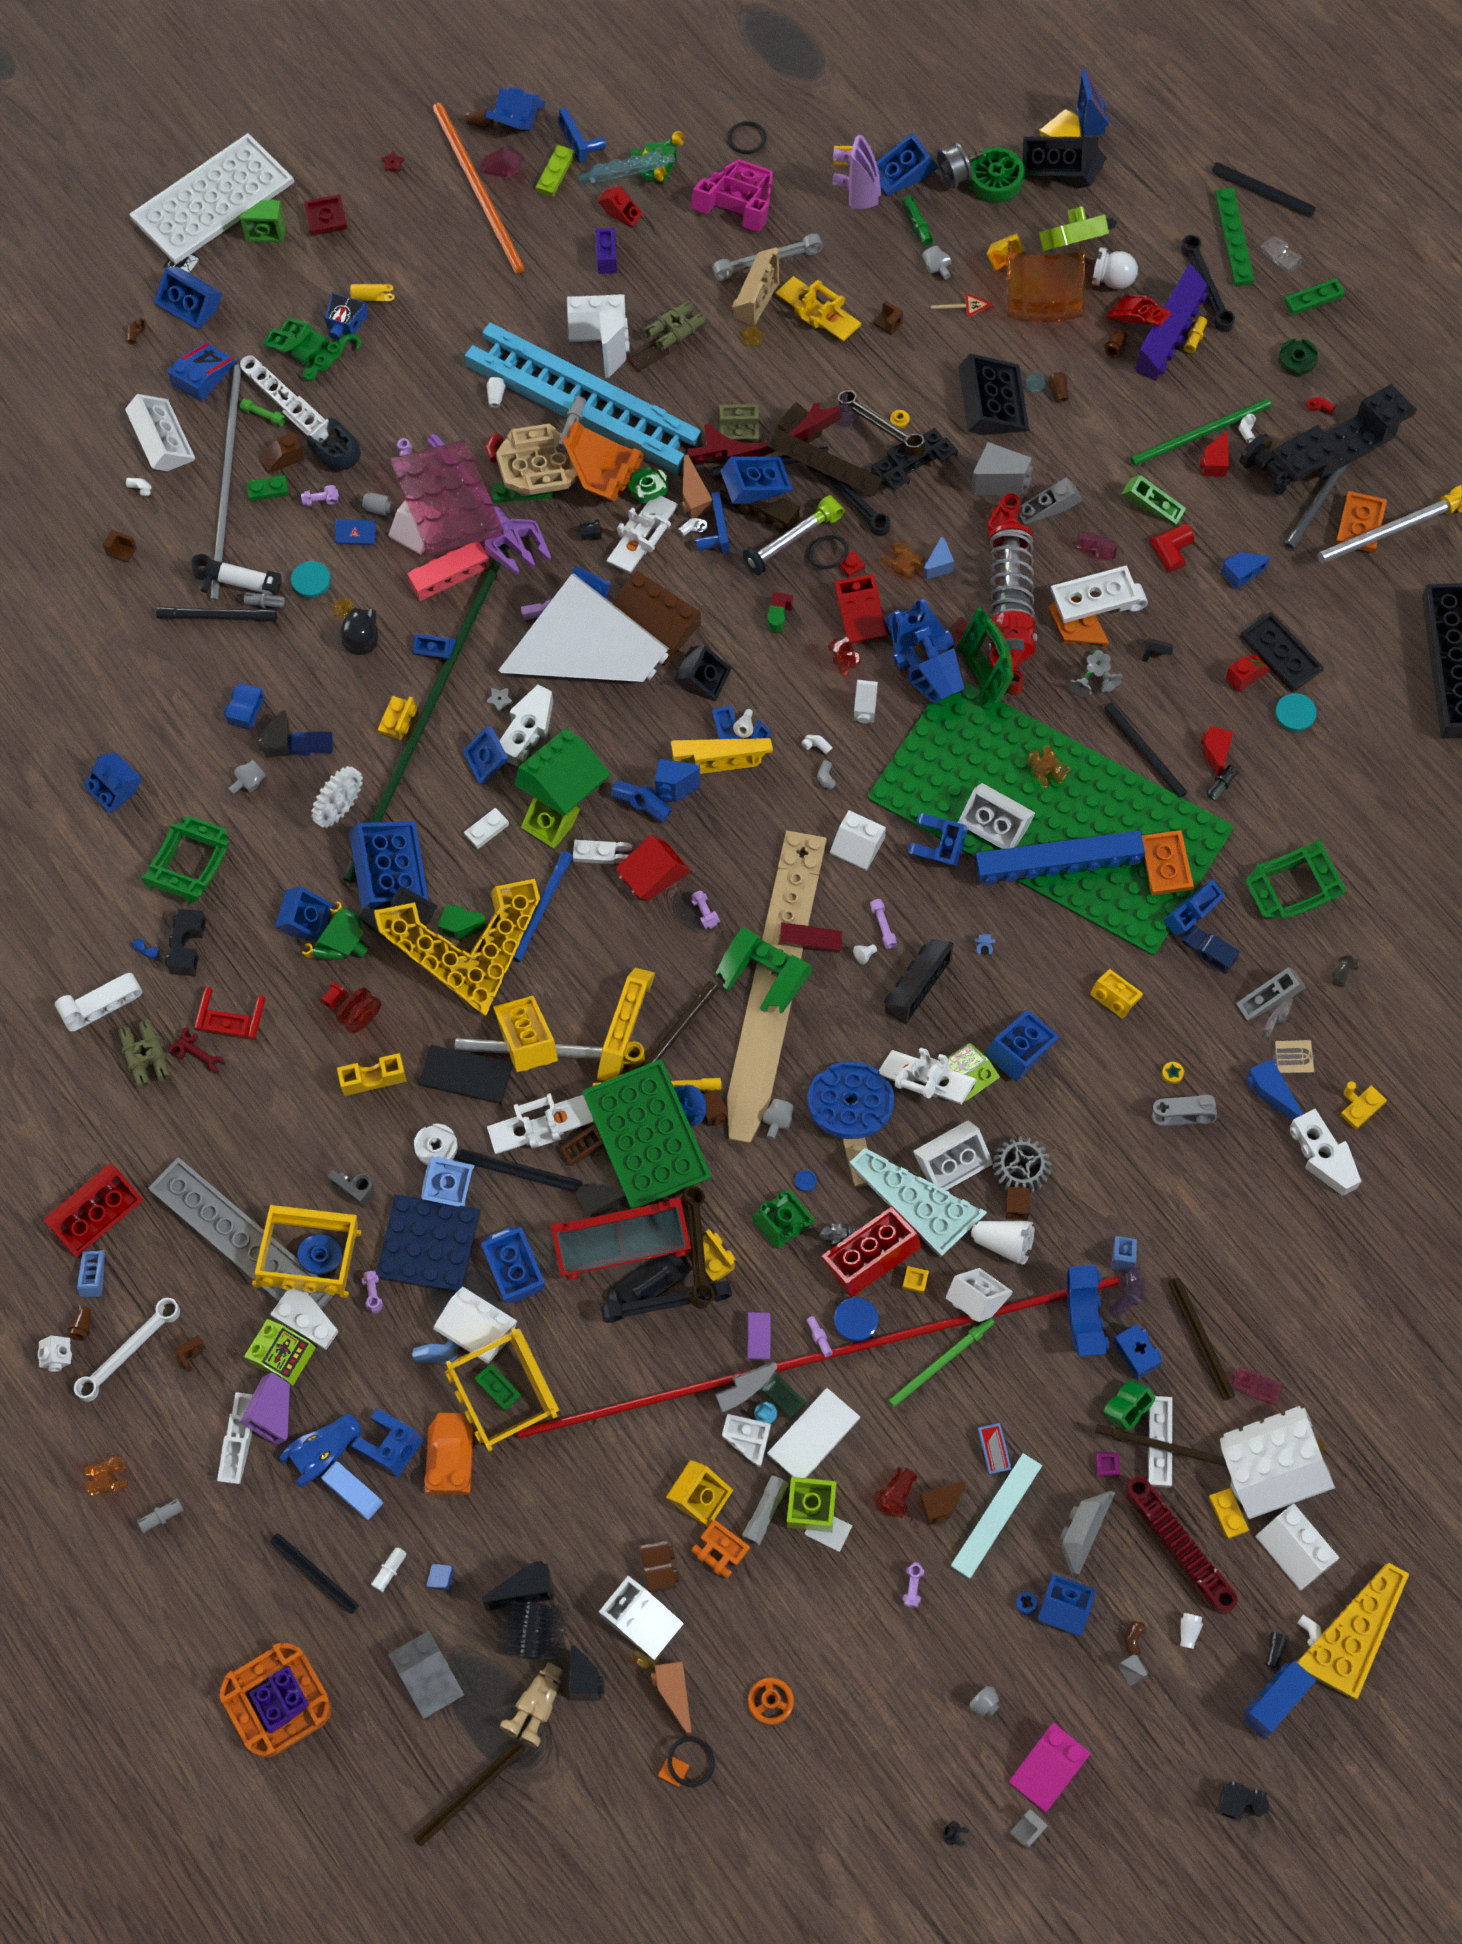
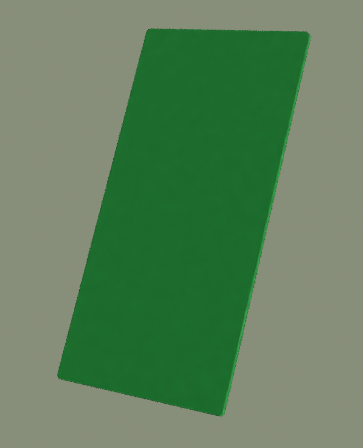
(981, 742)

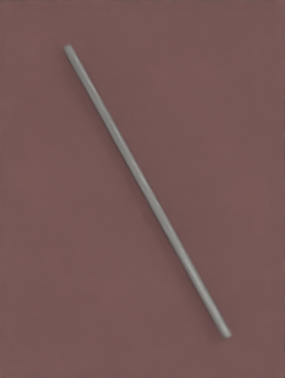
(226, 476)

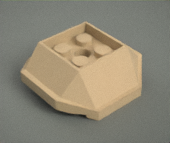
(533, 462)

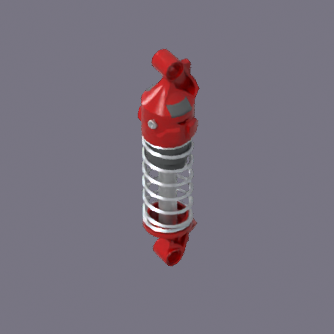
(1012, 606)

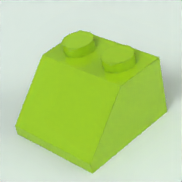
(547, 823)

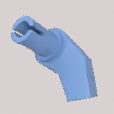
(436, 1353)

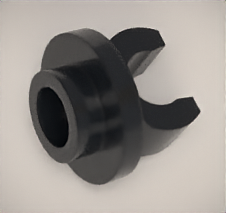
(951, 1833)

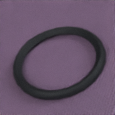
(747, 123)
(834, 564)
(711, 1756)

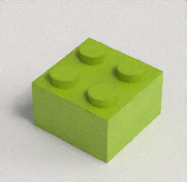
(811, 1504)

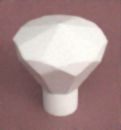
(863, 953)

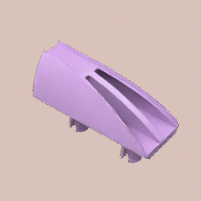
(864, 175)

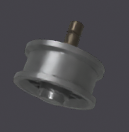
(956, 164)

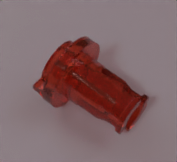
(892, 1498)

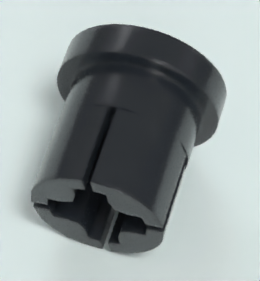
(591, 530)

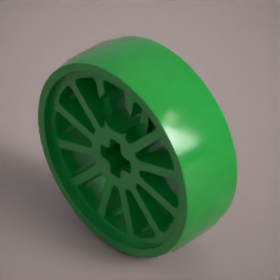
(997, 175)

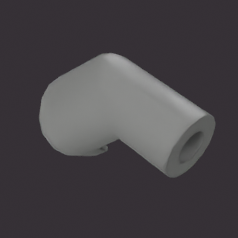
(824, 777)

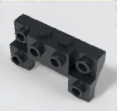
(899, 464)

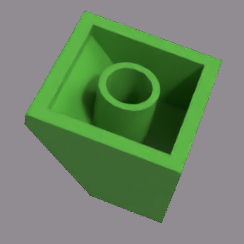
(264, 222)

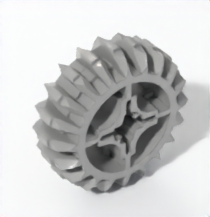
(1016, 1148)

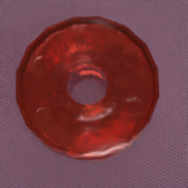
(358, 1010)

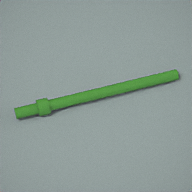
(973, 1335)

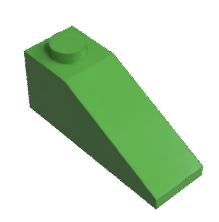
(1152, 499)

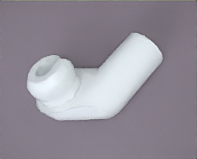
(1246, 426)
(694, 525)

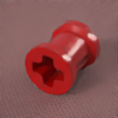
(333, 996)

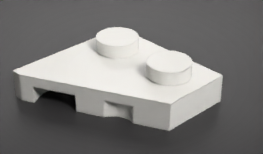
(747, 1437)

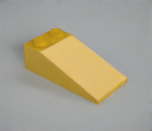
(526, 1034)

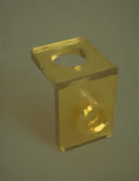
(645, 1661)

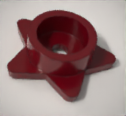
(392, 167)

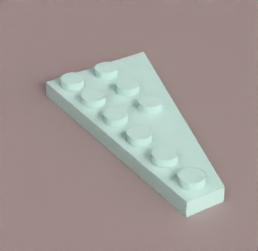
(927, 1208)

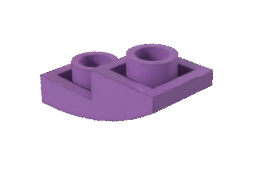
(758, 1335)

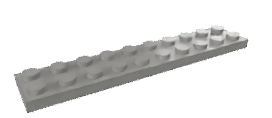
(225, 1226)

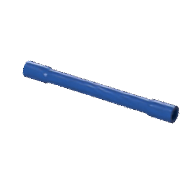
(559, 869)

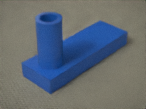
(575, 139)
(722, 538)

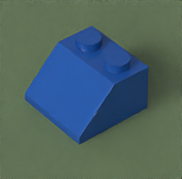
(676, 780)
(303, 914)
(1066, 1605)

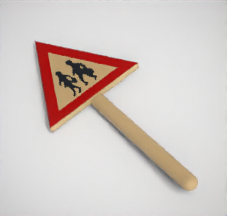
(972, 304)

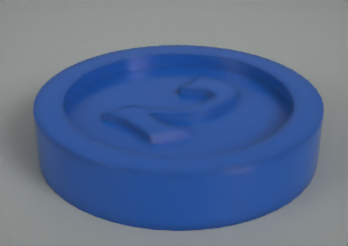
(805, 1180)

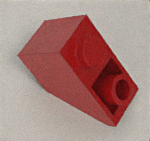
(620, 205)

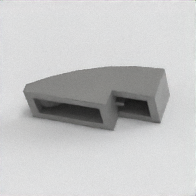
(745, 1386)

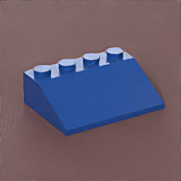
(385, 859)

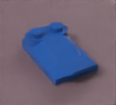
(513, 1264)

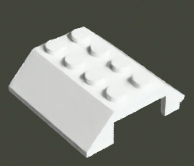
(1275, 1462)

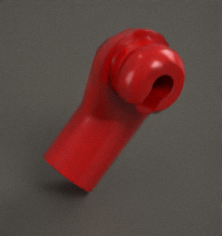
(1319, 403)
(491, 445)

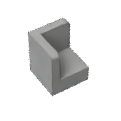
(1028, 1829)

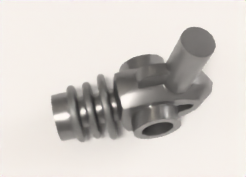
(836, 1233)

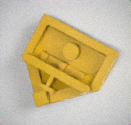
(1063, 125)

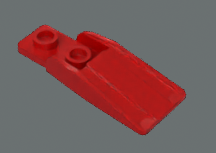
(1139, 310)

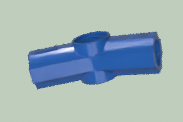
(632, 795)

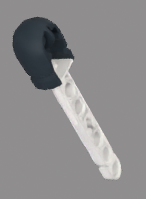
(319, 430)

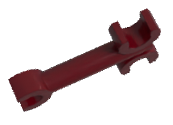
(186, 1043)

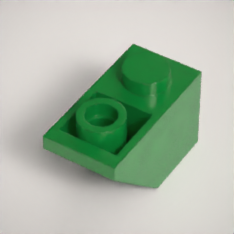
(459, 923)

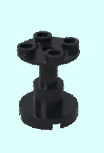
(1260, 454)

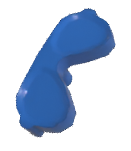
(139, 946)

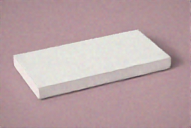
(813, 1435)

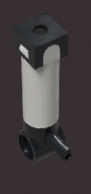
(234, 576)

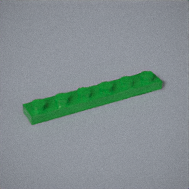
(1234, 237)

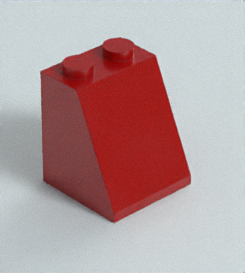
(652, 868)

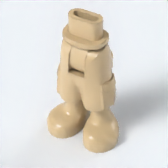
(535, 1702)

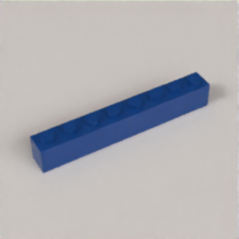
(1059, 857)

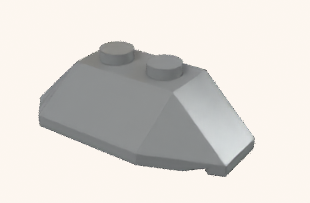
(1083, 1530)

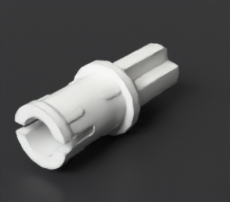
(389, 1569)

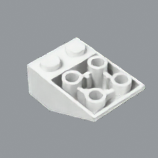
(640, 1618)

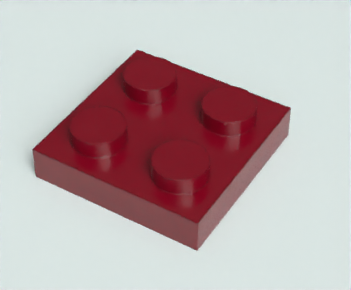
(325, 214)

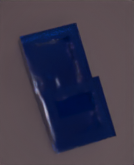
(307, 742)

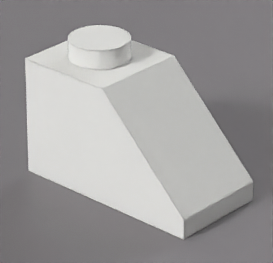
(865, 701)

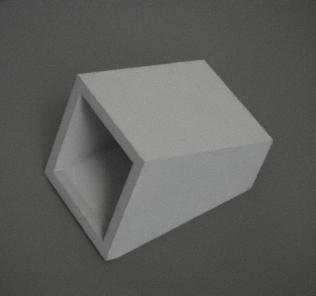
(1001, 472)

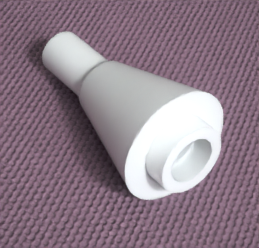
(744, 727)

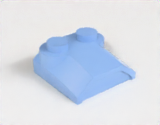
(446, 1181)

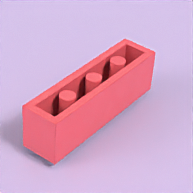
(448, 570)

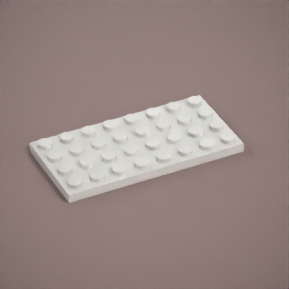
(211, 198)

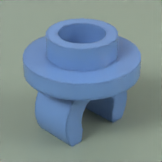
(984, 940)

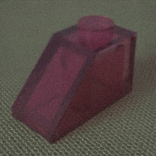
(502, 162)

